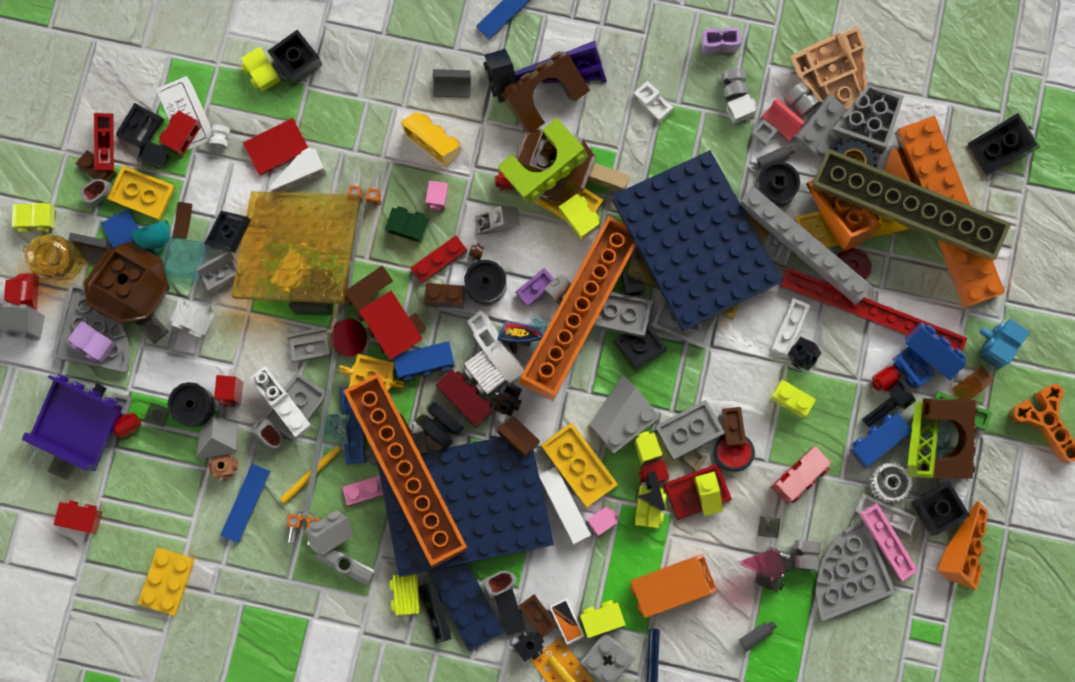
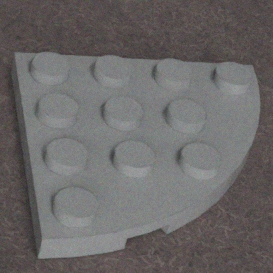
(77, 311)
(851, 573)

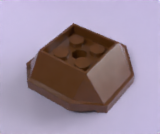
(535, 156)
(138, 296)

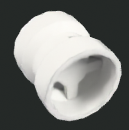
(219, 136)

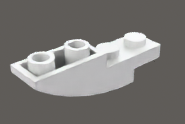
(497, 351)
(281, 402)

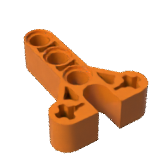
(1049, 408)

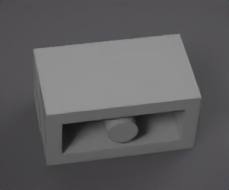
(329, 532)

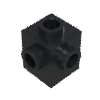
(804, 354)
(507, 399)
(522, 649)

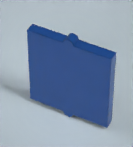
(119, 228)

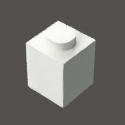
(741, 108)

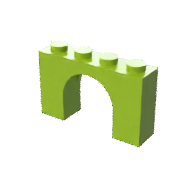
(534, 184)

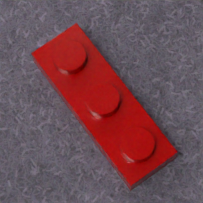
(438, 259)

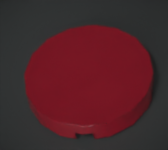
(856, 260)
(348, 337)

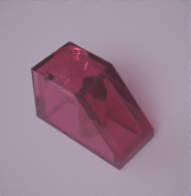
(765, 564)

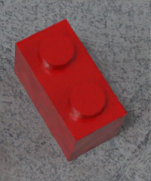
(179, 133)
(228, 390)
(78, 518)

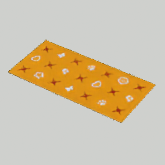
(567, 660)

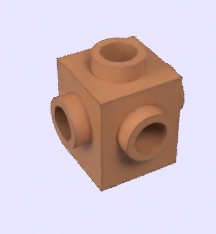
(216, 466)

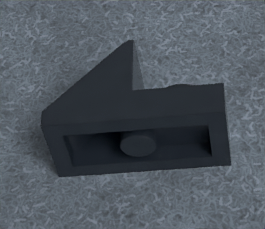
(654, 498)

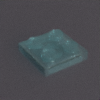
(184, 257)

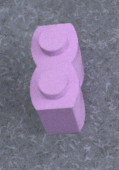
(716, 40)
(91, 342)

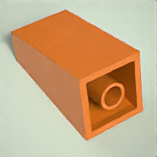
(673, 586)

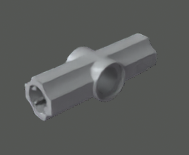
(356, 570)

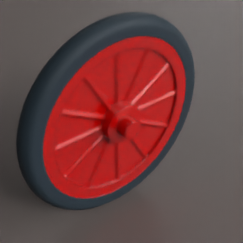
(734, 458)

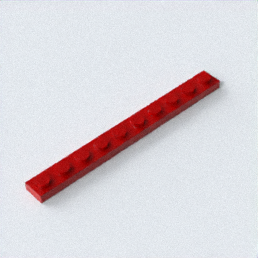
(865, 308)

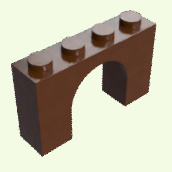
(520, 95)
(364, 290)
(962, 414)

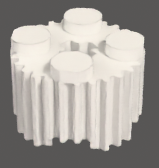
(191, 318)
(899, 488)

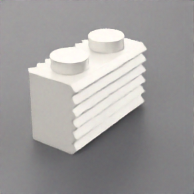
(485, 373)

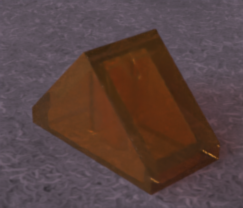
(973, 383)

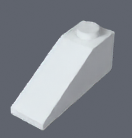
(301, 169)

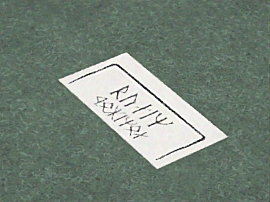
(182, 96)

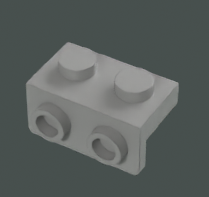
(218, 272)

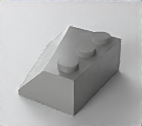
(871, 118)
(20, 321)
(623, 416)

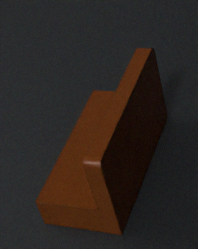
(518, 436)

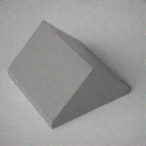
(217, 438)

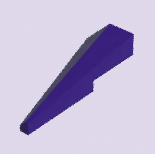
(586, 59)

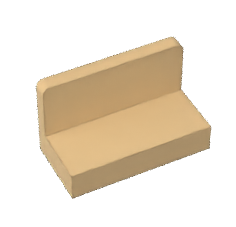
(608, 178)

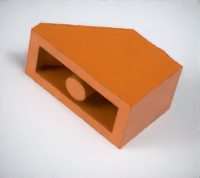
(897, 165)

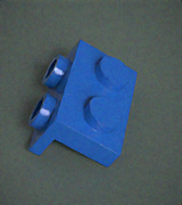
(913, 368)

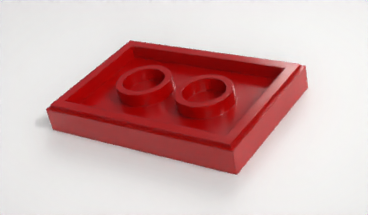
(275, 146)
(390, 325)
(684, 495)

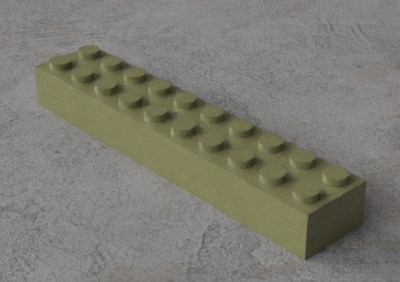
(911, 205)

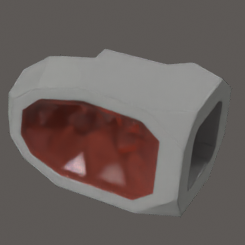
(95, 192)
(266, 434)
(499, 583)

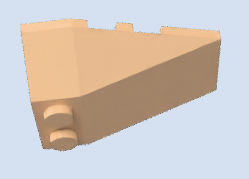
(834, 66)

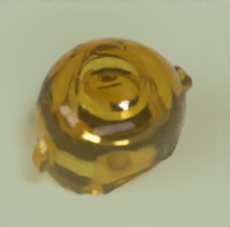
(66, 264)

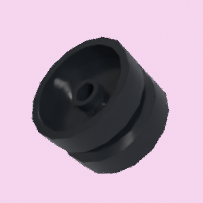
(783, 175)
(485, 271)
(180, 401)
(441, 423)

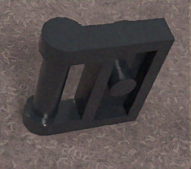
(134, 124)

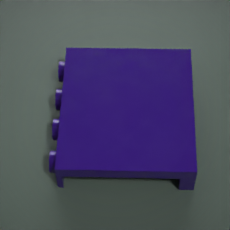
(74, 423)

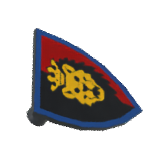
(518, 335)

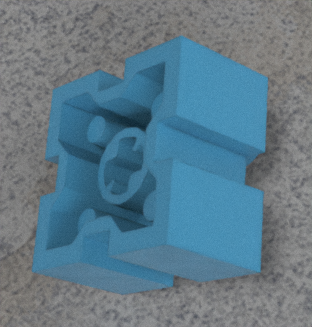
(1002, 343)

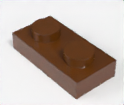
(86, 163)
(733, 427)
(538, 615)

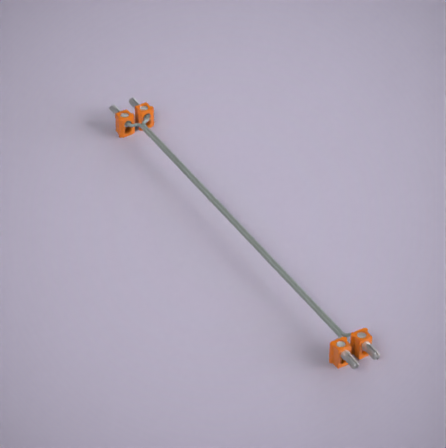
(294, 522)

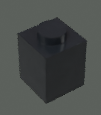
(152, 155)

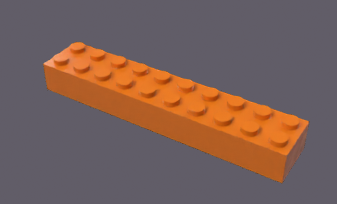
(935, 170)
(579, 310)
(405, 470)

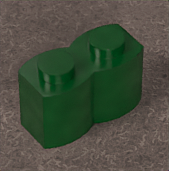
(407, 224)

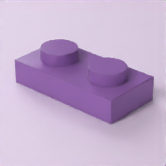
(534, 287)

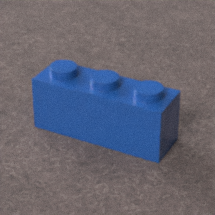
(936, 350)
(424, 361)
(880, 439)

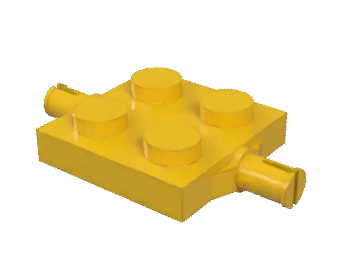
(369, 366)

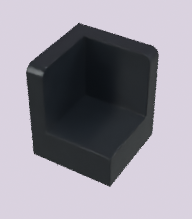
(631, 286)

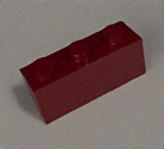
(465, 397)

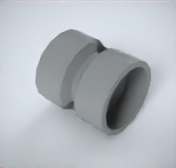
(734, 84)
(801, 100)
(806, 555)

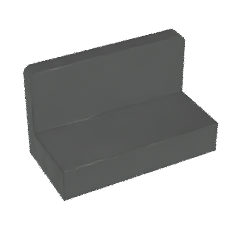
(452, 83)
(91, 247)

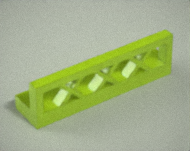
(916, 446)

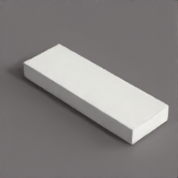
(790, 327)
(897, 518)

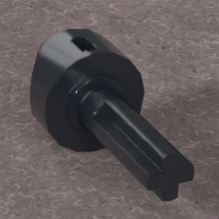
(898, 397)

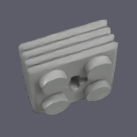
(607, 646)

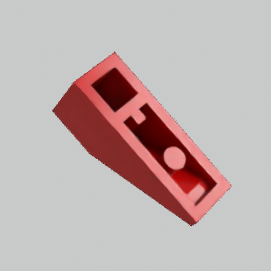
(103, 141)

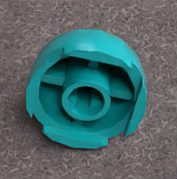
(152, 236)

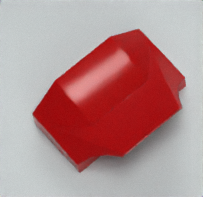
(22, 290)

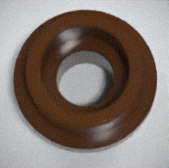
(476, 252)

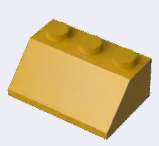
(431, 138)

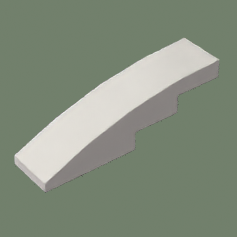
(564, 505)

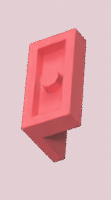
(783, 120)

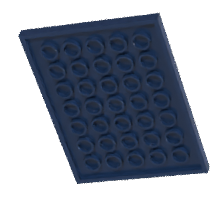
(696, 240)
(491, 498)

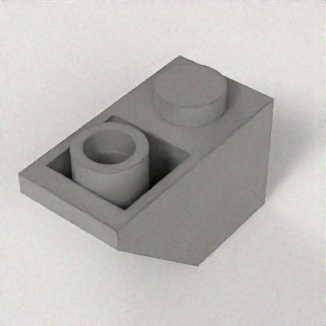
(497, 220)

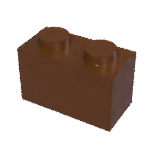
(444, 295)

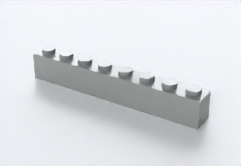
(805, 246)

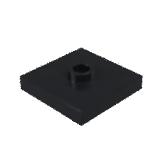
(228, 231)
(640, 350)

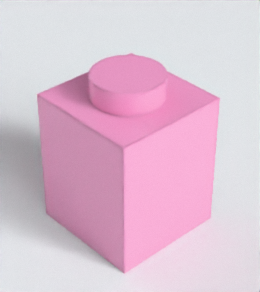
(437, 195)
(603, 520)

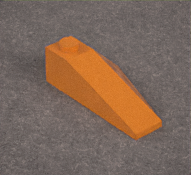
(846, 222)
(962, 554)

